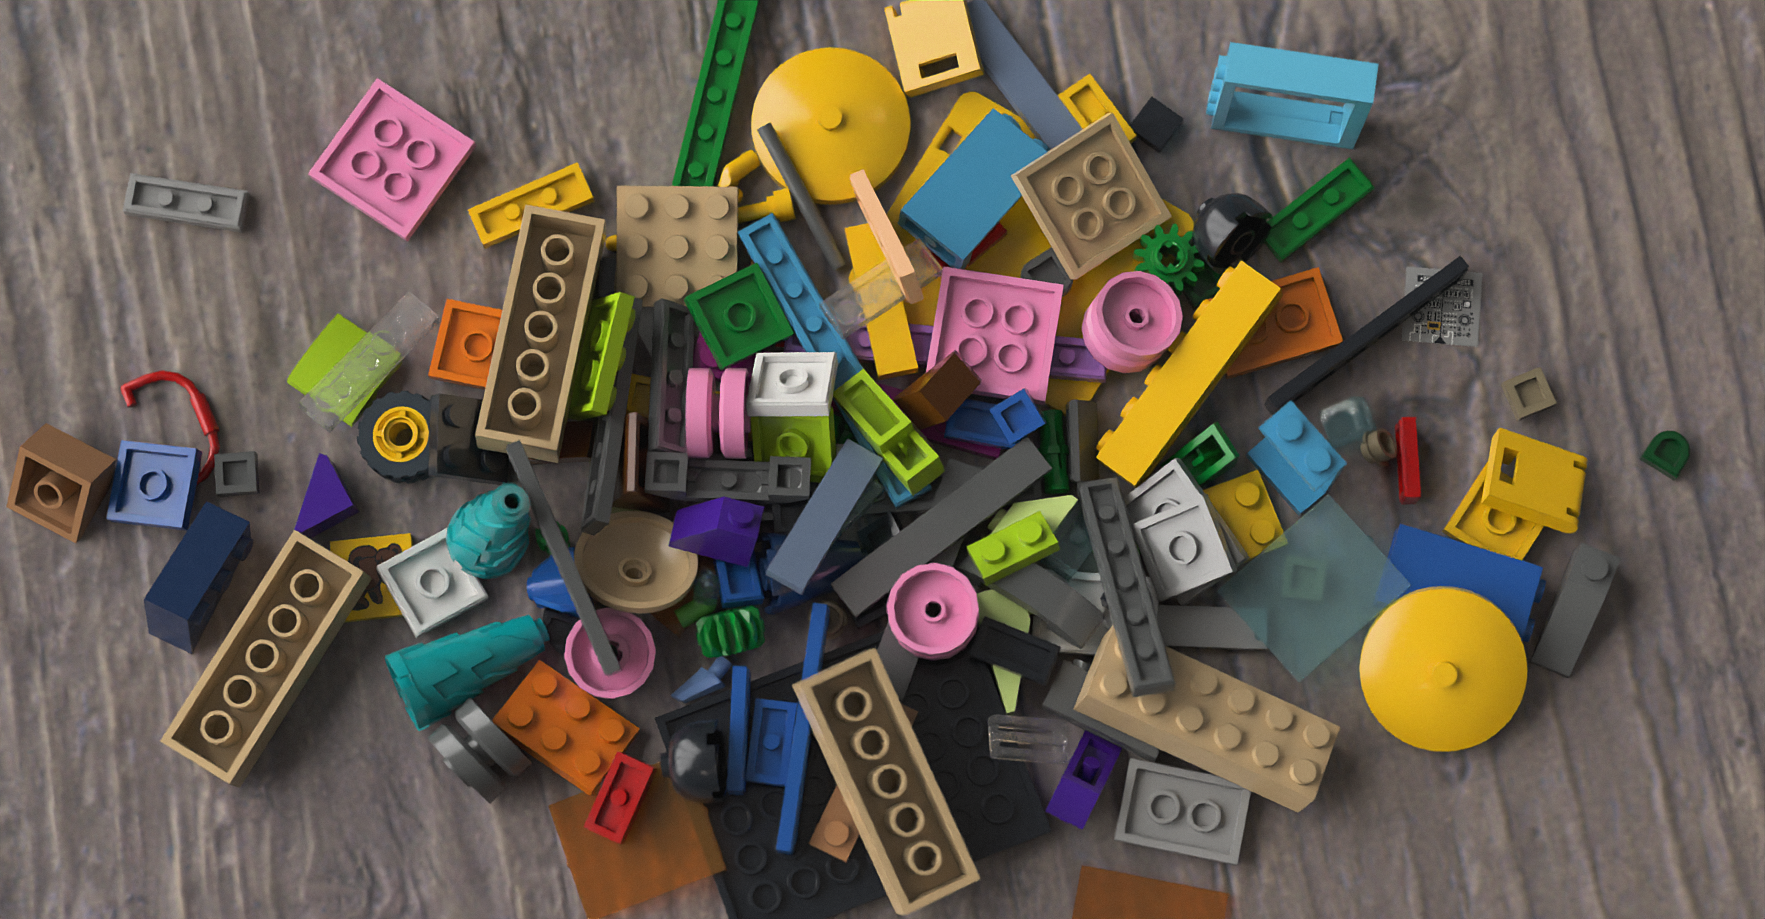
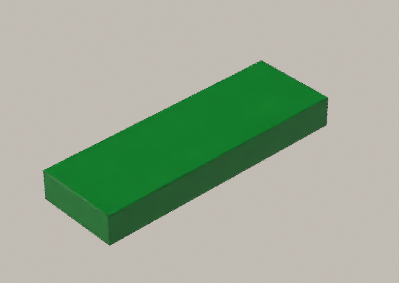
(1317, 209)

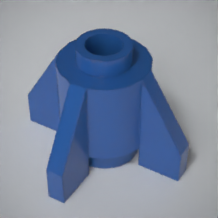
(549, 589)

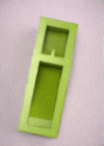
(889, 432)

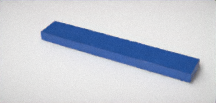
(802, 735)

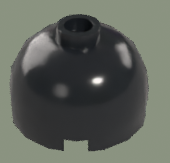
(1230, 229)
(696, 762)

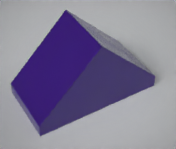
(325, 501)

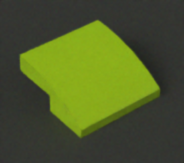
(324, 354)

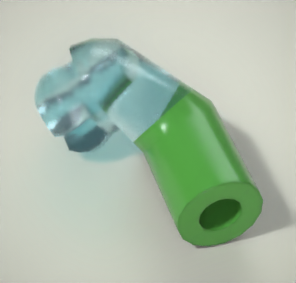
(703, 601)

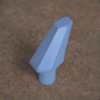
(703, 681)

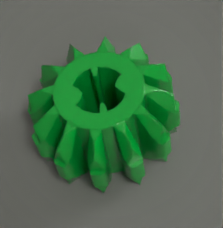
(730, 631)

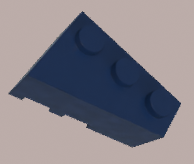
(197, 577)

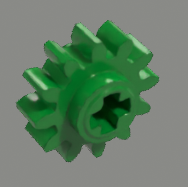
(1169, 244)

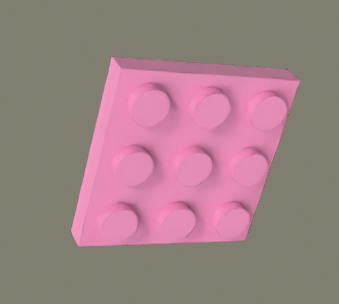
(392, 159)
(999, 328)

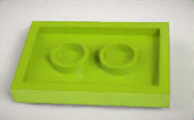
(602, 355)

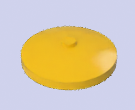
(834, 119)
(1443, 668)

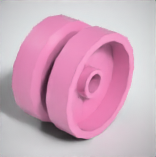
(1132, 322)
(717, 413)
(936, 636)
(634, 655)

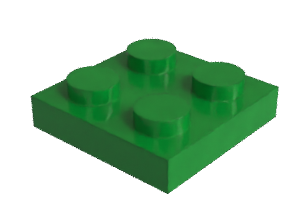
(738, 316)

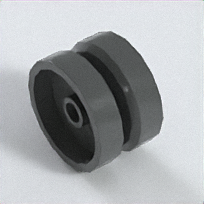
(477, 752)

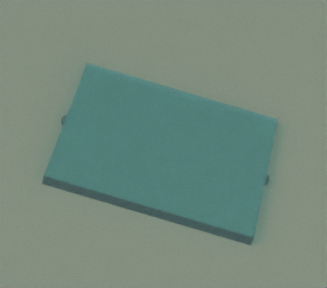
(1314, 588)

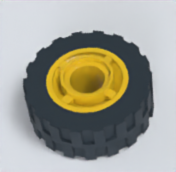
(379, 434)

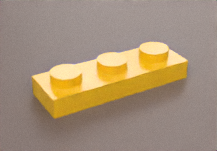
(503, 215)

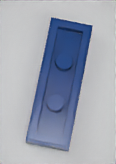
(739, 730)

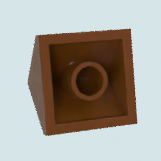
(631, 470)

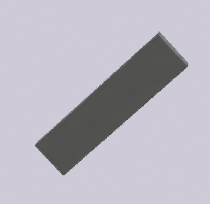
(669, 372)

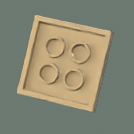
(1091, 196)
(674, 240)

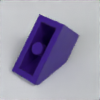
(718, 529)
(1083, 780)

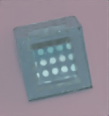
(1347, 421)

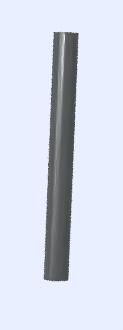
(801, 196)

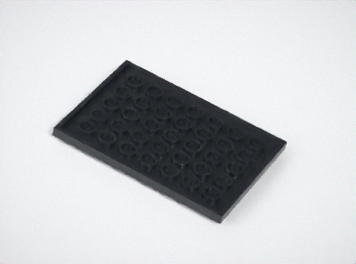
(986, 796)

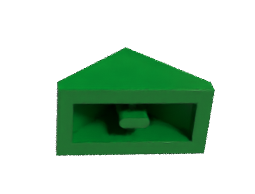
(1207, 455)

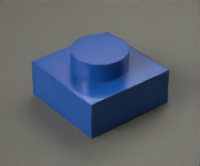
(1018, 416)

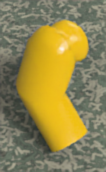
(738, 169)

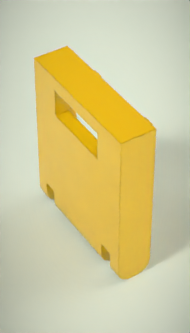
(932, 33)
(1544, 484)

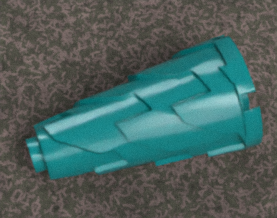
(490, 532)
(458, 667)

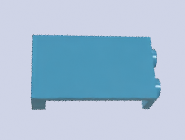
(971, 189)
(1296, 458)

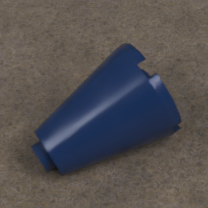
(838, 560)

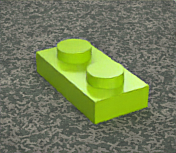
(1013, 548)

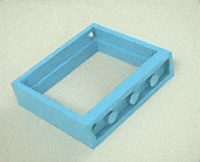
(1297, 75)

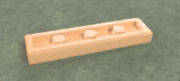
(886, 237)

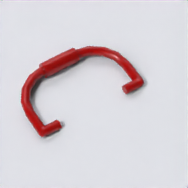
(199, 404)

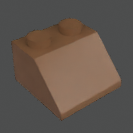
(59, 482)

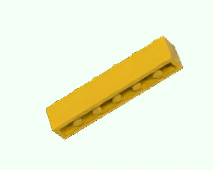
(1189, 374)

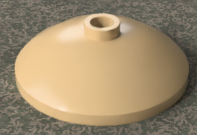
(636, 548)

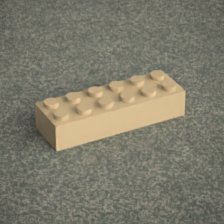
(541, 332)
(266, 659)
(1215, 725)
(886, 782)

